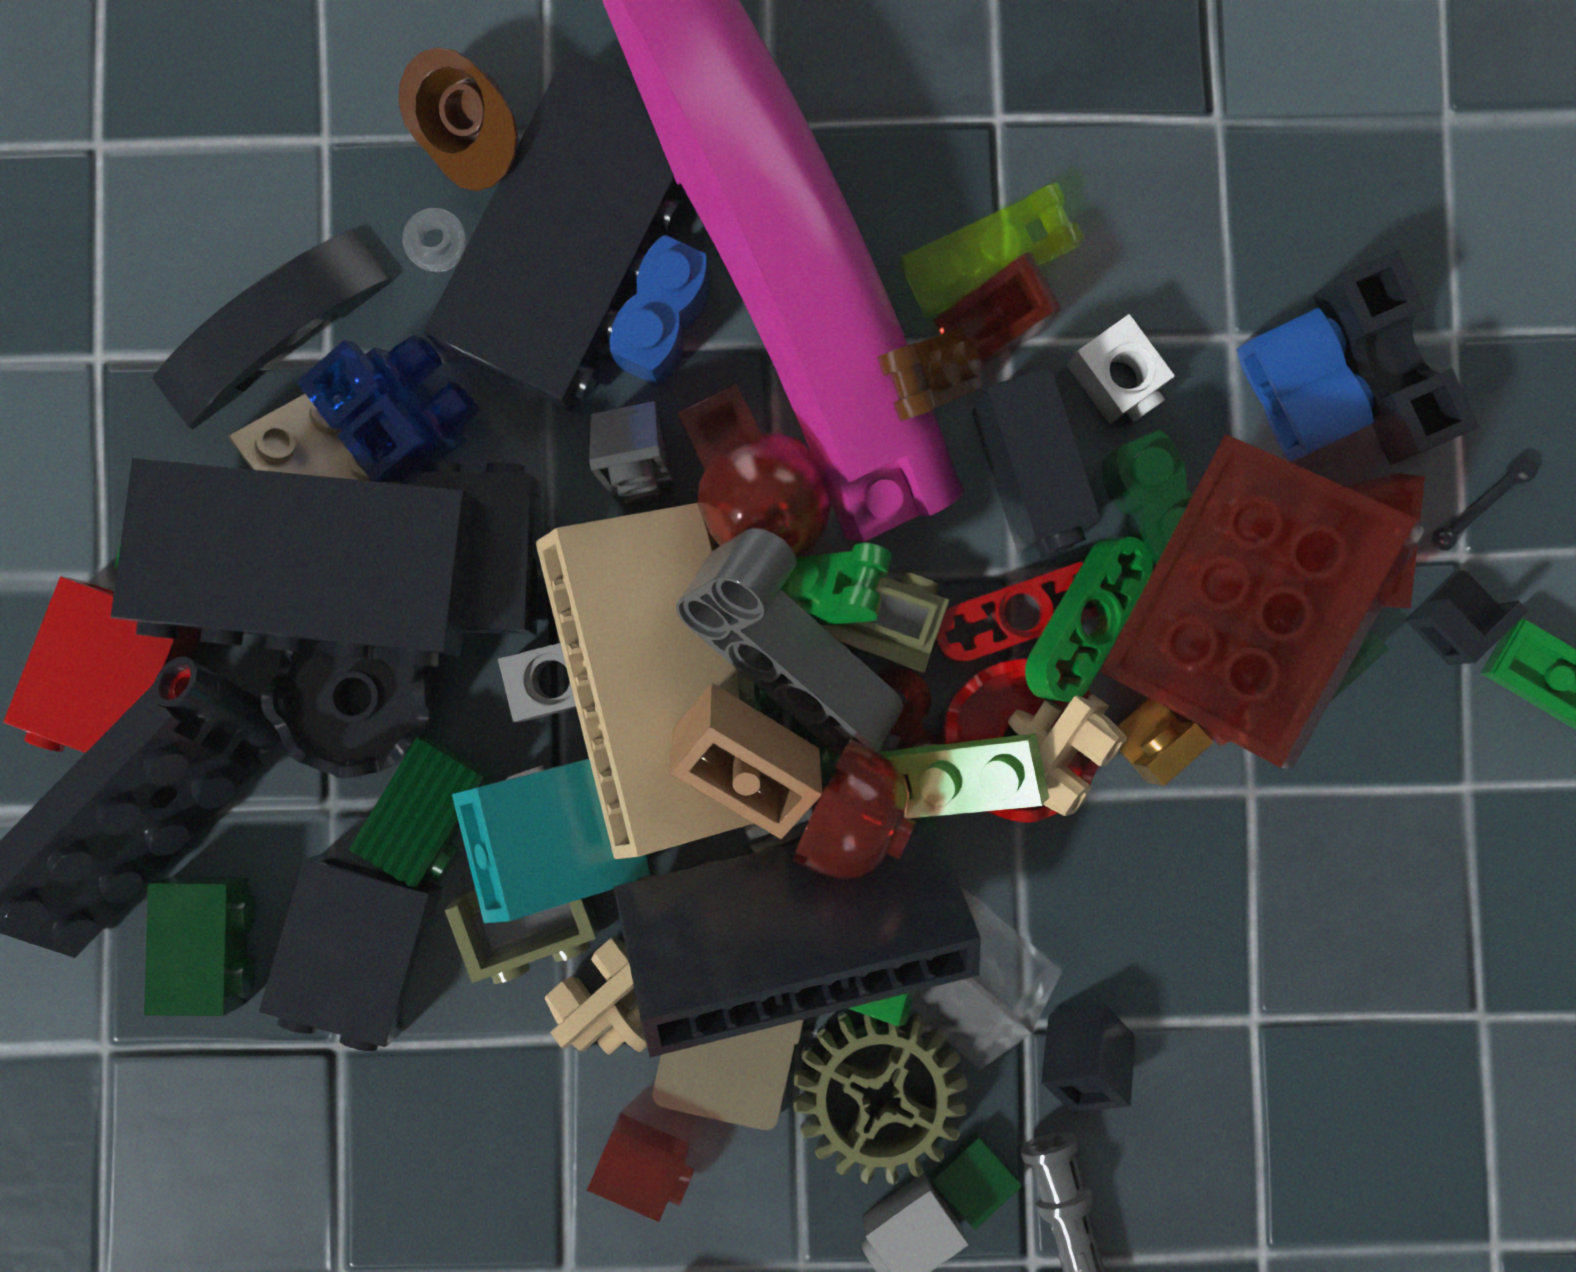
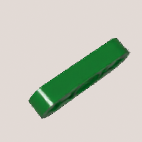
(1065, 631)

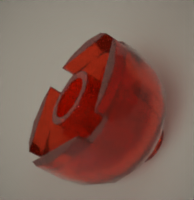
(766, 487)
(857, 817)

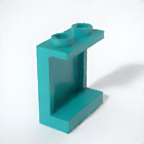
(539, 842)

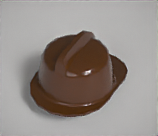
(458, 117)

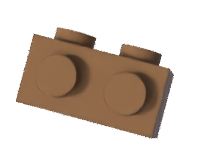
(746, 761)

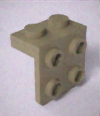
(730, 1078)

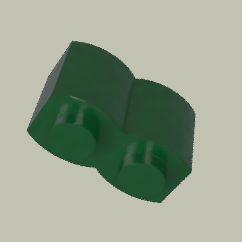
(1149, 487)

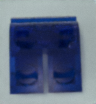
(384, 407)

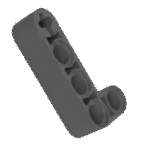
(770, 639)

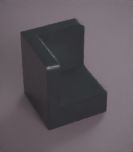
(1463, 619)
(1089, 1059)

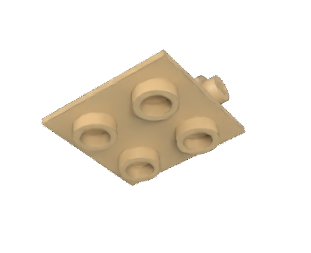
(296, 442)

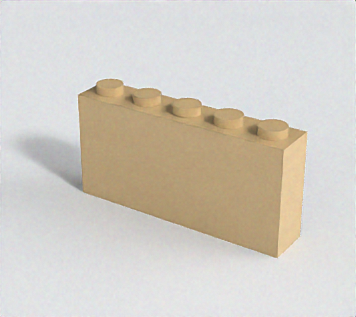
(636, 667)

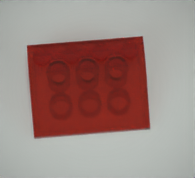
(1262, 600)

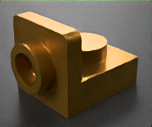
(1160, 743)

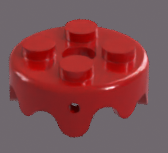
(983, 712)

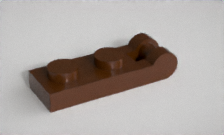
(932, 372)

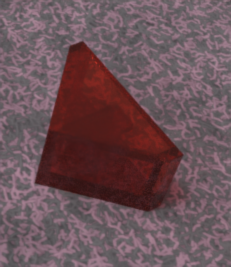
(1004, 309)

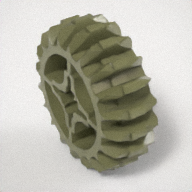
(854, 1144)

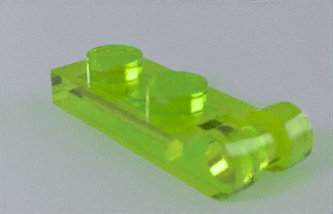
(970, 256)

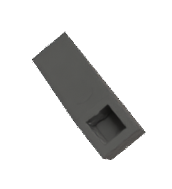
(630, 453)

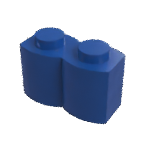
(669, 299)
(1306, 384)

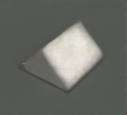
(999, 1006)

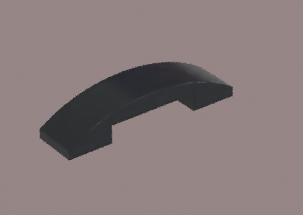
(265, 322)

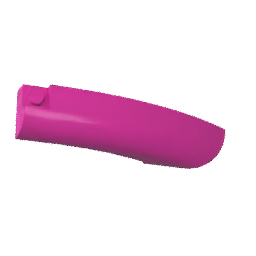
(789, 250)

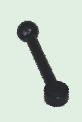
(1518, 471)

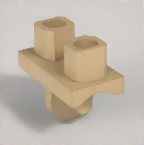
(1078, 728)
(587, 1016)

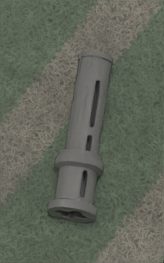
(1064, 1199)

